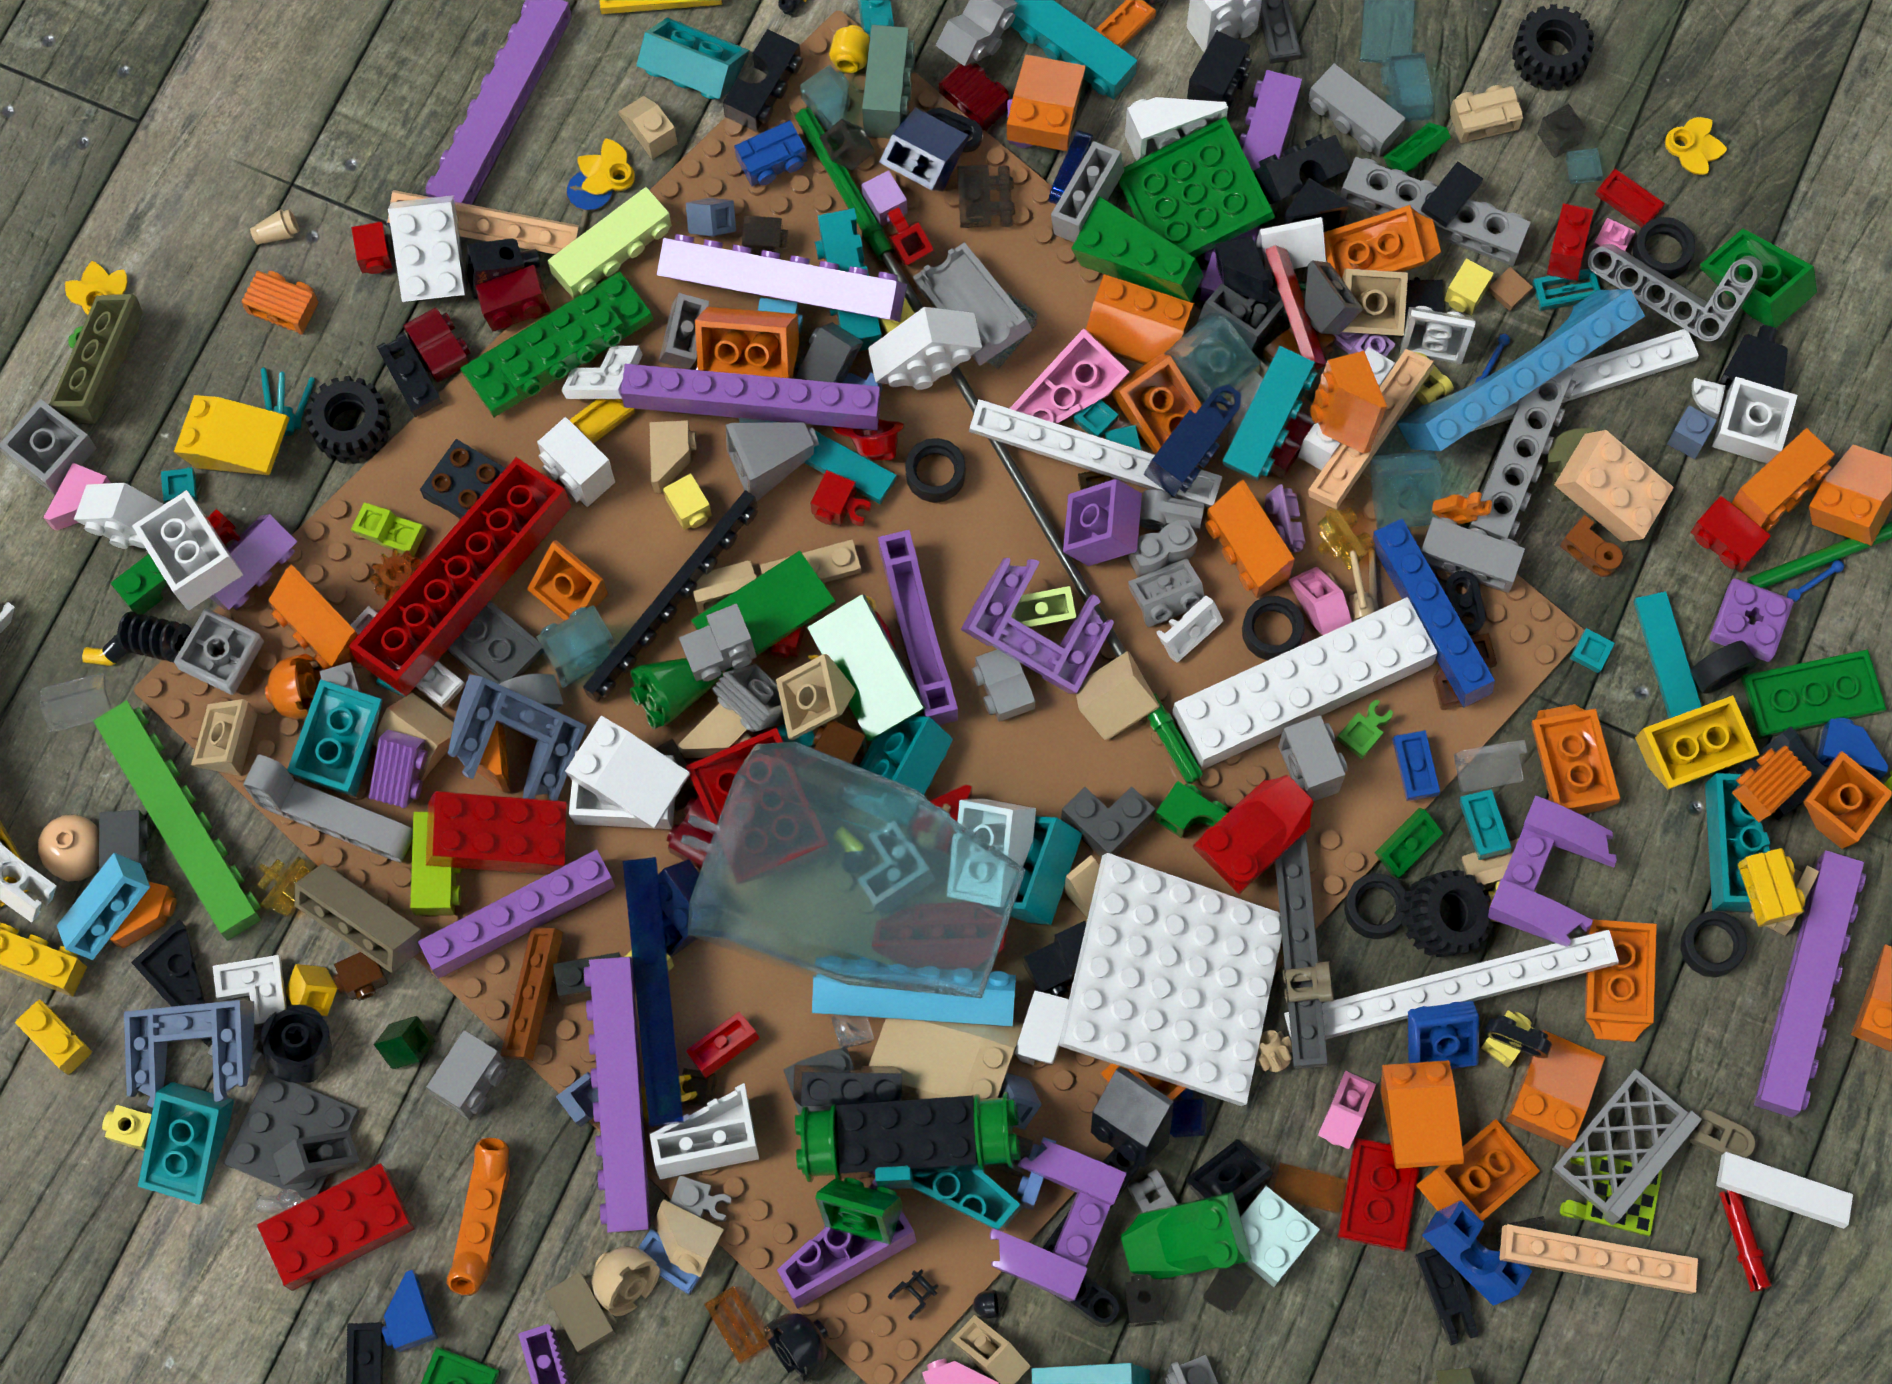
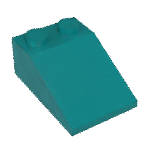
(336, 738)
(184, 1142)

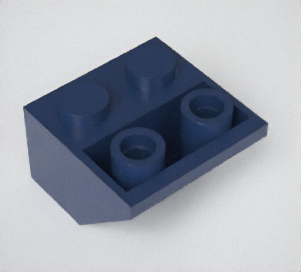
(925, 150)
(676, 889)

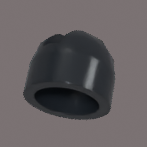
(987, 1304)

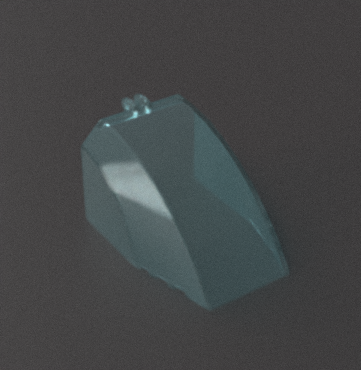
(849, 878)

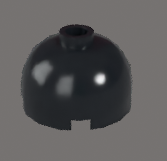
(798, 1344)

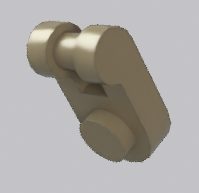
(1733, 1139)

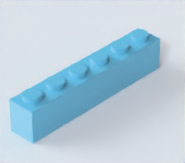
(993, 1008)

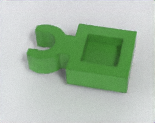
(1363, 732)

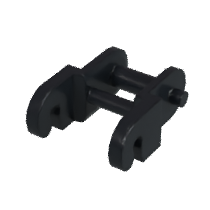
(917, 1276)

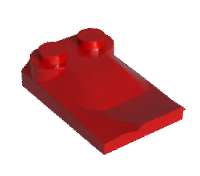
(1256, 831)

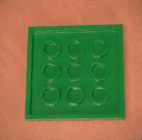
(1197, 190)

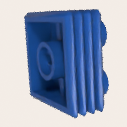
(1444, 1034)

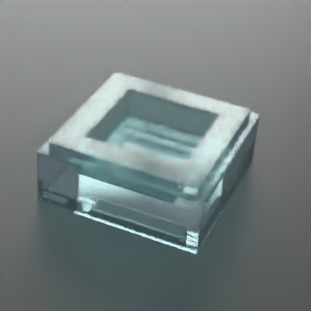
(1584, 166)

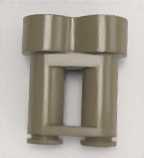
(1321, 979)

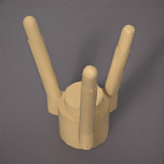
(1361, 603)

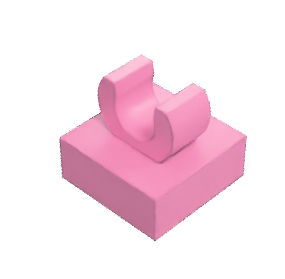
(1615, 234)

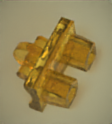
(1340, 539)
(276, 898)

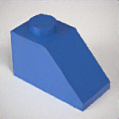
(1853, 740)
(408, 1316)

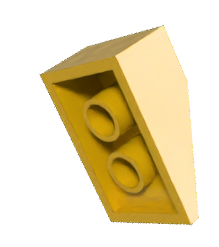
(230, 436)

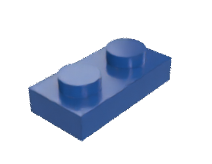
(1416, 765)

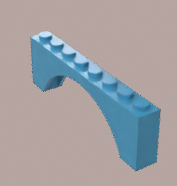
(1588, 327)

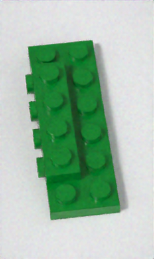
(557, 344)

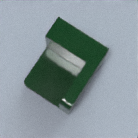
(404, 1042)

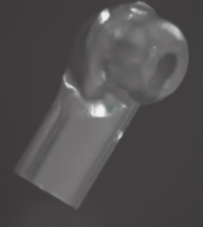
(278, 1203)

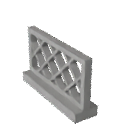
(1648, 1166)

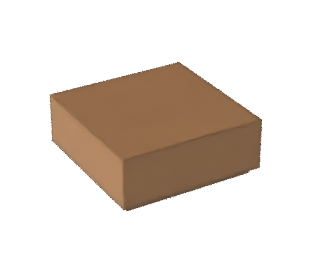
(1510, 289)

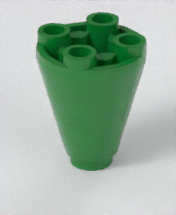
(667, 689)

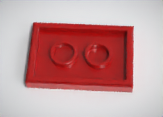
(1377, 1197)

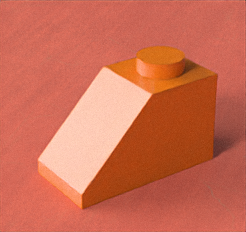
(146, 916)

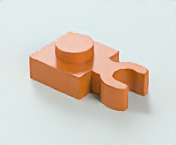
(1462, 509)

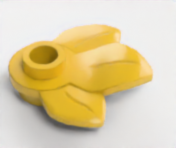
(1699, 145)
(603, 168)
(95, 282)

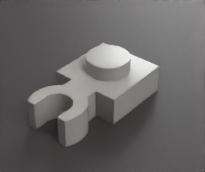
(696, 1198)

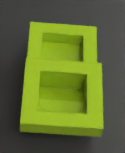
(387, 529)

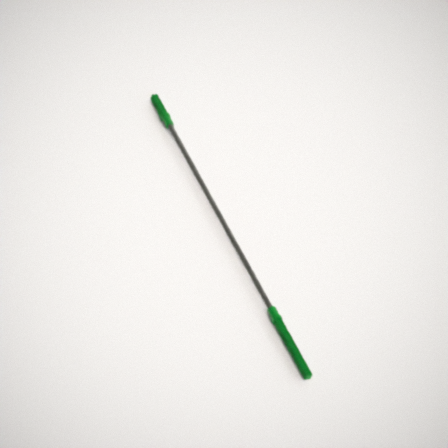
(874, 234)

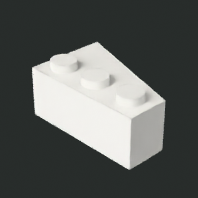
(708, 1138)

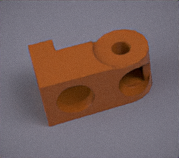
(1592, 550)

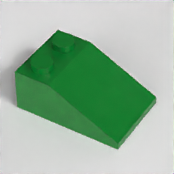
(1783, 285)
(859, 1209)

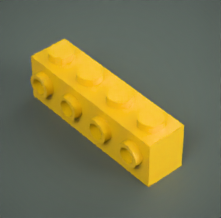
(39, 963)

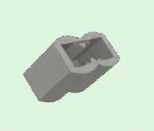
(1164, 548)
(1004, 683)

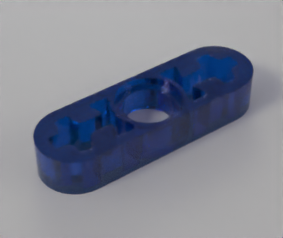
(1071, 162)

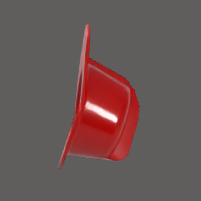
(875, 444)

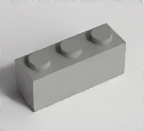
(1356, 110)
(1093, 178)
(1472, 550)

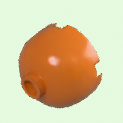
(293, 686)

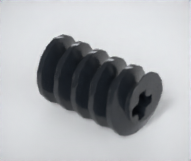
(151, 636)

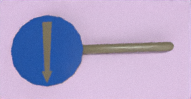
(585, 201)

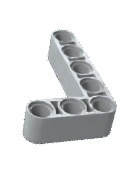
(1675, 293)
(278, 793)

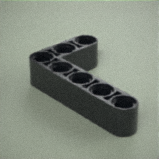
(1093, 1292)

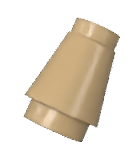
(276, 227)

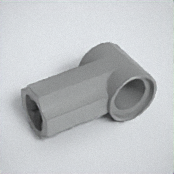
(1160, 510)

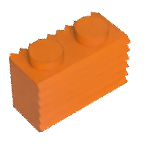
(280, 301)
(1771, 783)

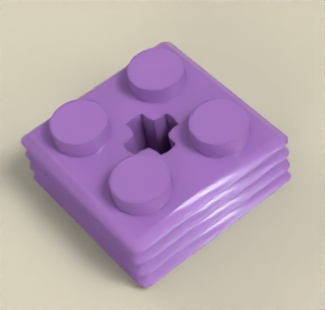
(1767, 607)

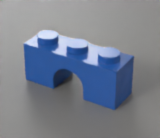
(1454, 1237)

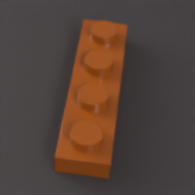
(531, 994)

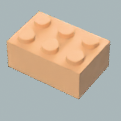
(1614, 486)

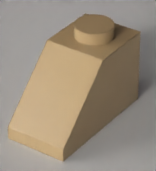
(649, 126)
(669, 451)
(714, 733)
(1081, 884)
(686, 1238)
(990, 1352)

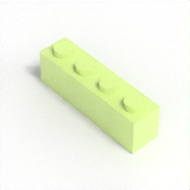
(610, 243)

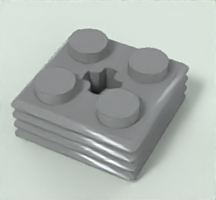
(218, 632)
(751, 696)

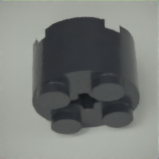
(296, 1044)

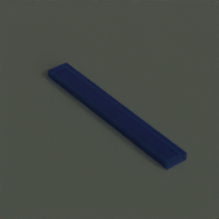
(653, 992)

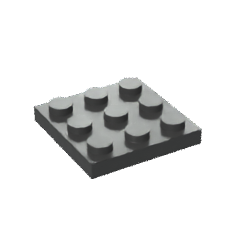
(277, 1117)

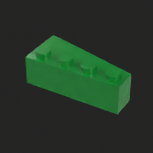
(1134, 253)

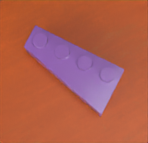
(836, 1258)

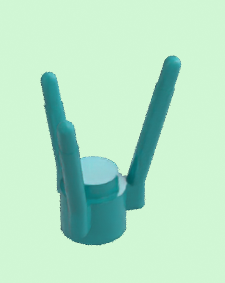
(295, 419)

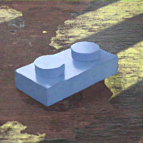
(1030, 1186)

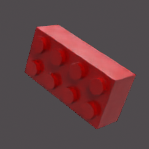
(495, 833)
(335, 1227)

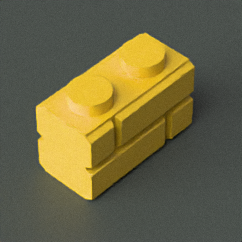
(1771, 887)
(53, 1037)

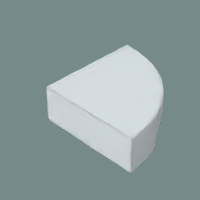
(1708, 396)

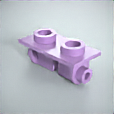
(1281, 506)

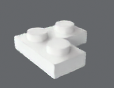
(602, 381)
(255, 978)

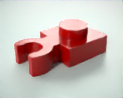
(223, 527)

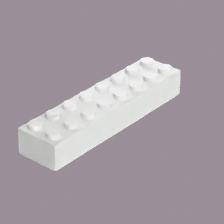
(1304, 683)

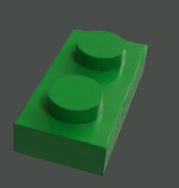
(1417, 147)
(1408, 842)

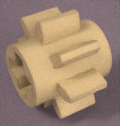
(1274, 1051)

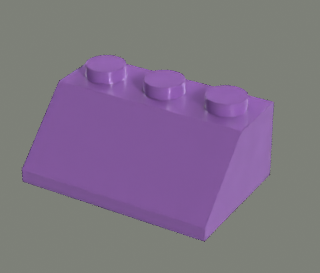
(255, 554)

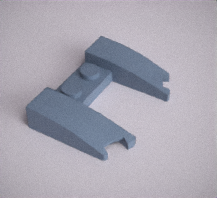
(556, 734)
(149, 1030)

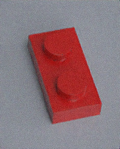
(722, 1044)

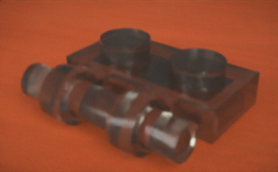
(974, 196)

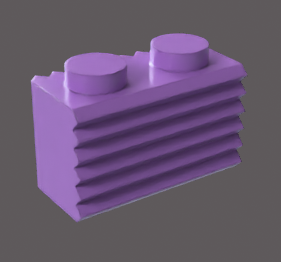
(398, 768)
(543, 1356)

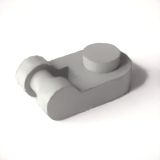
(1140, 1189)

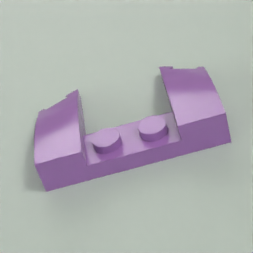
(1059, 664)
(1516, 898)
(1065, 1267)

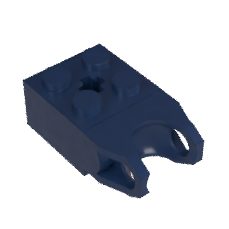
(1192, 443)

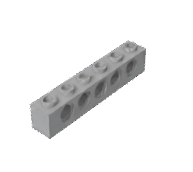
(1471, 236)
(1524, 468)

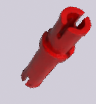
(1749, 1254)

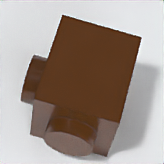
(359, 977)

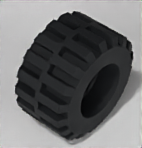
(1557, 26)
(337, 399)
(1424, 917)

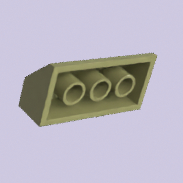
(97, 357)

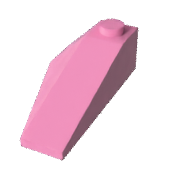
(1073, 380)

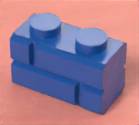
(771, 154)

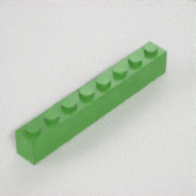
(177, 820)

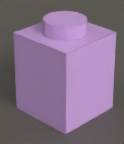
(882, 196)

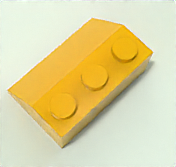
(1697, 743)

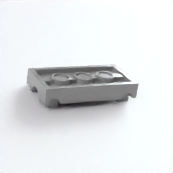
(967, 286)

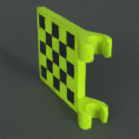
(1637, 1218)

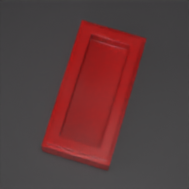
(1629, 198)

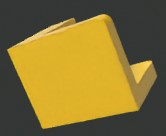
(311, 987)

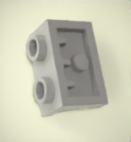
(1167, 592)

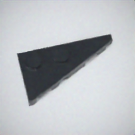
(172, 969)

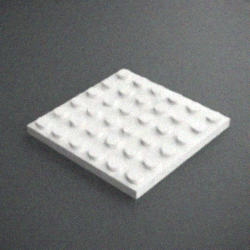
(1172, 980)

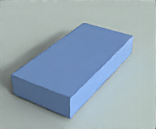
(673, 1274)

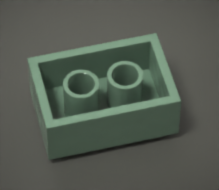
(887, 80)

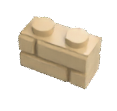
(1486, 113)

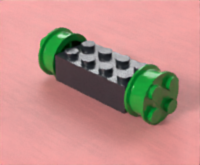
(917, 1133)

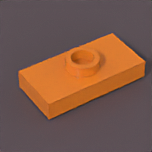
(1126, 21)

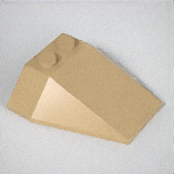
(947, 1057)

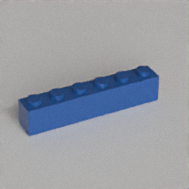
(1416, 580)

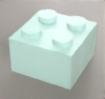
(1275, 1235)

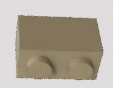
(581, 1313)

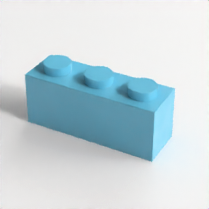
(103, 906)

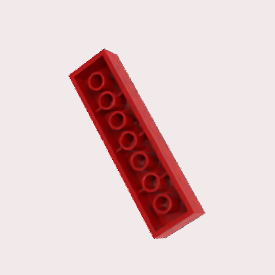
(460, 576)

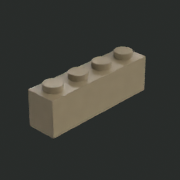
(357, 917)

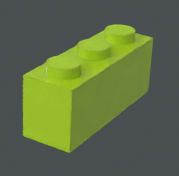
(432, 887)

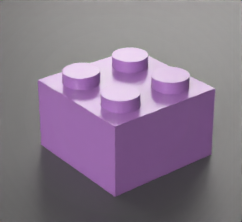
(1102, 522)

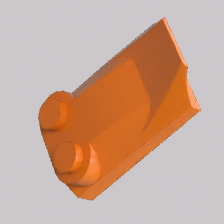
(1383, 242)
(1575, 759)
(1622, 995)

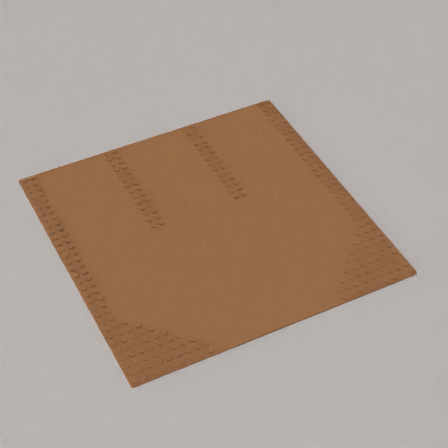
(959, 543)

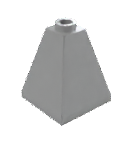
(768, 452)

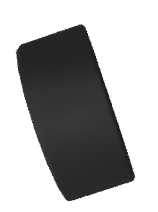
(1670, 227)
(932, 447)
(1280, 605)
(1723, 667)
(1356, 921)
(1725, 922)

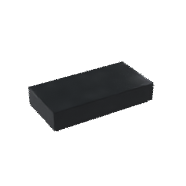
(1451, 194)

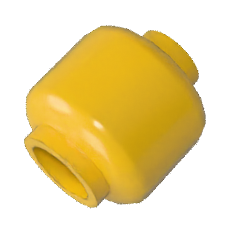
(850, 49)

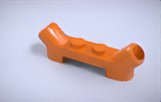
(480, 1217)

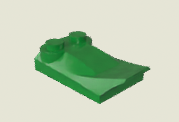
(1186, 1238)

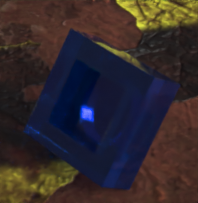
(1189, 1118)

